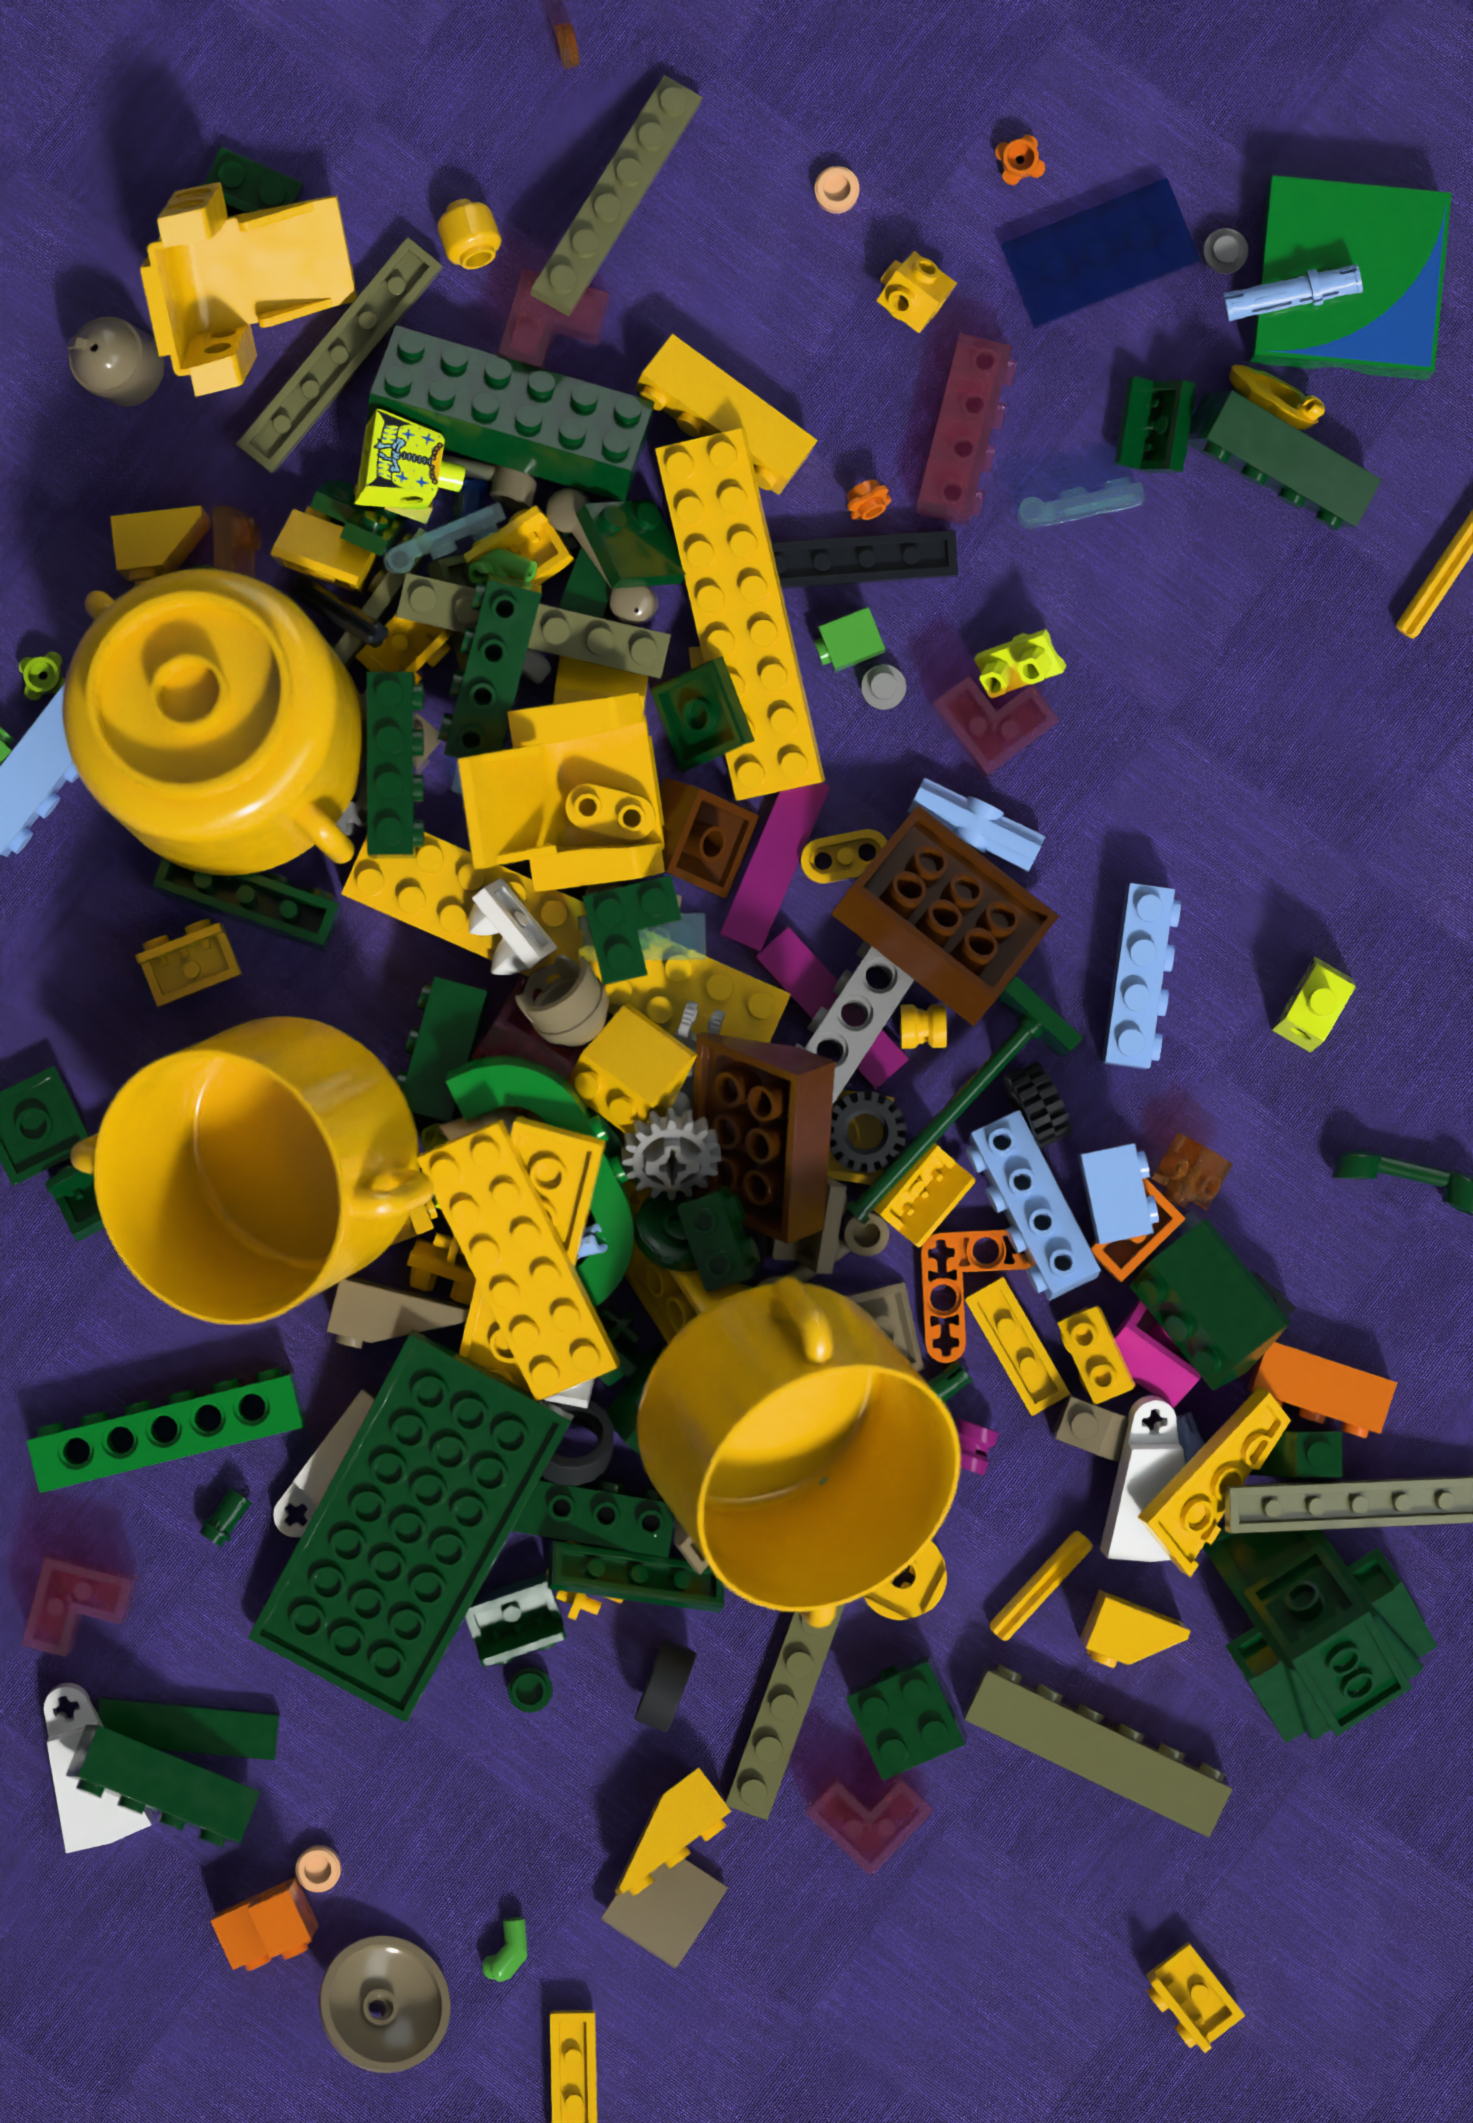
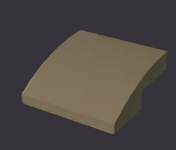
(668, 1911)

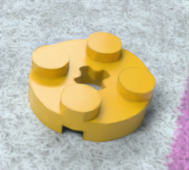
(914, 1597)

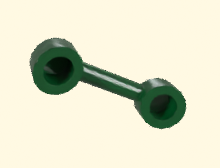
(1367, 1165)

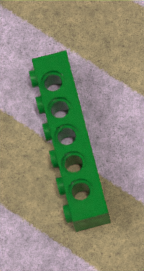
(57, 1469)

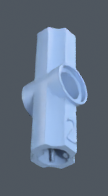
(979, 824)

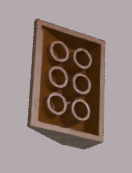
(945, 915)
(771, 1129)

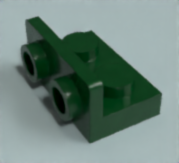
(250, 185)

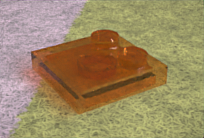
(235, 541)

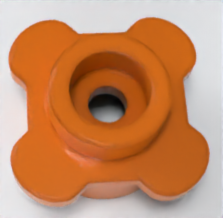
(1028, 150)
(867, 500)

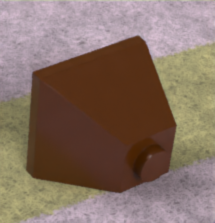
(703, 836)

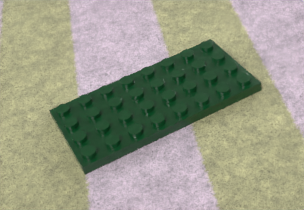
(410, 1526)

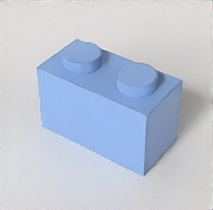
(1117, 1193)

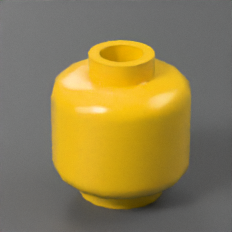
(469, 234)

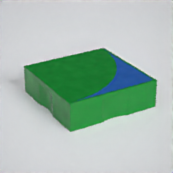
(1401, 258)

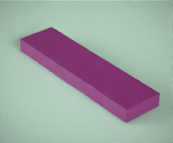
(773, 865)
(811, 987)

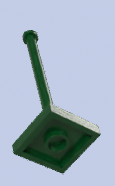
(1033, 1021)

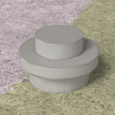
(1225, 251)
(883, 687)

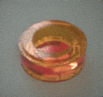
(567, 45)

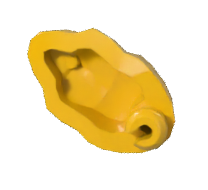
(1277, 397)

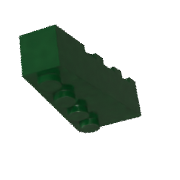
(1281, 459)

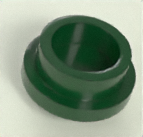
(530, 1689)

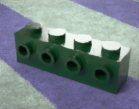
(492, 666)
(391, 765)
(255, 901)
(599, 1516)
(161, 1784)

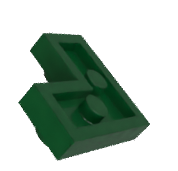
(364, 525)
(619, 915)

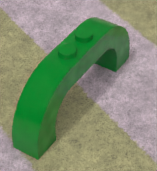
(533, 1086)

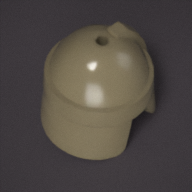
(123, 367)
(569, 1008)

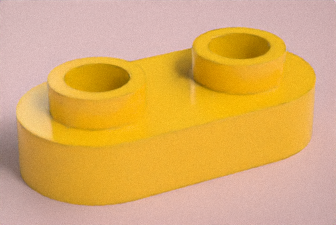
(610, 811)
(843, 853)

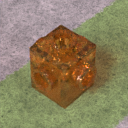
(1191, 1173)

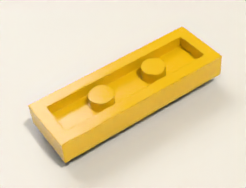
(1017, 1346)
(573, 2066)

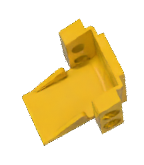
(223, 273)
(521, 793)

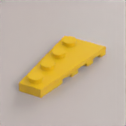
(1194, 1500)

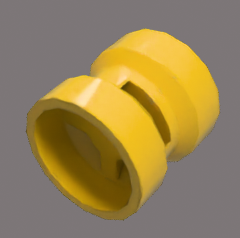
(923, 1026)

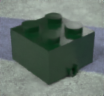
(906, 1717)

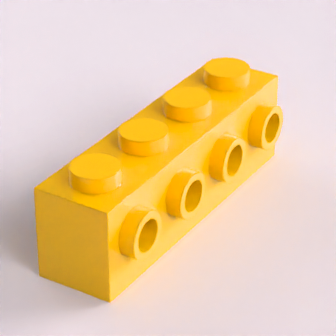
(712, 402)

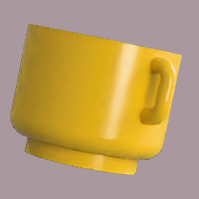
(215, 722)
(255, 1168)
(763, 1407)

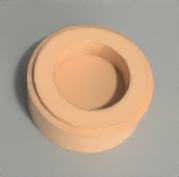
(836, 189)
(318, 1868)

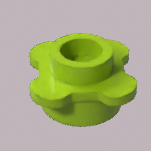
(33, 667)

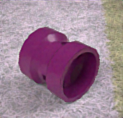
(974, 1445)

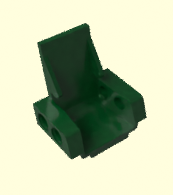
(1324, 1634)

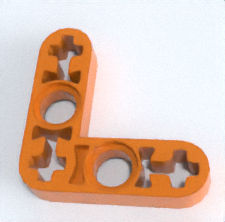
(961, 1261)

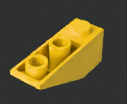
(678, 1818)

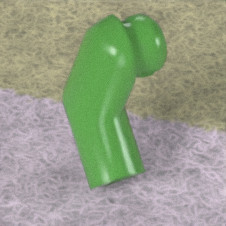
(502, 563)
(511, 1955)

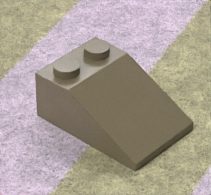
(378, 1312)

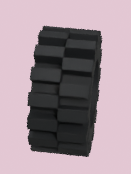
(1039, 1103)
(893, 1131)

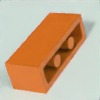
(1324, 1389)

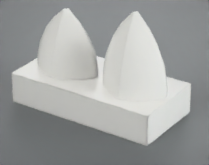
(523, 939)

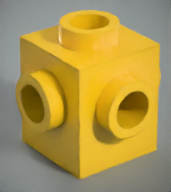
(915, 290)

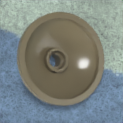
(406, 1989)

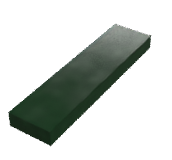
(632, 1577)
(193, 1727)

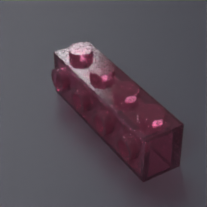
(964, 428)

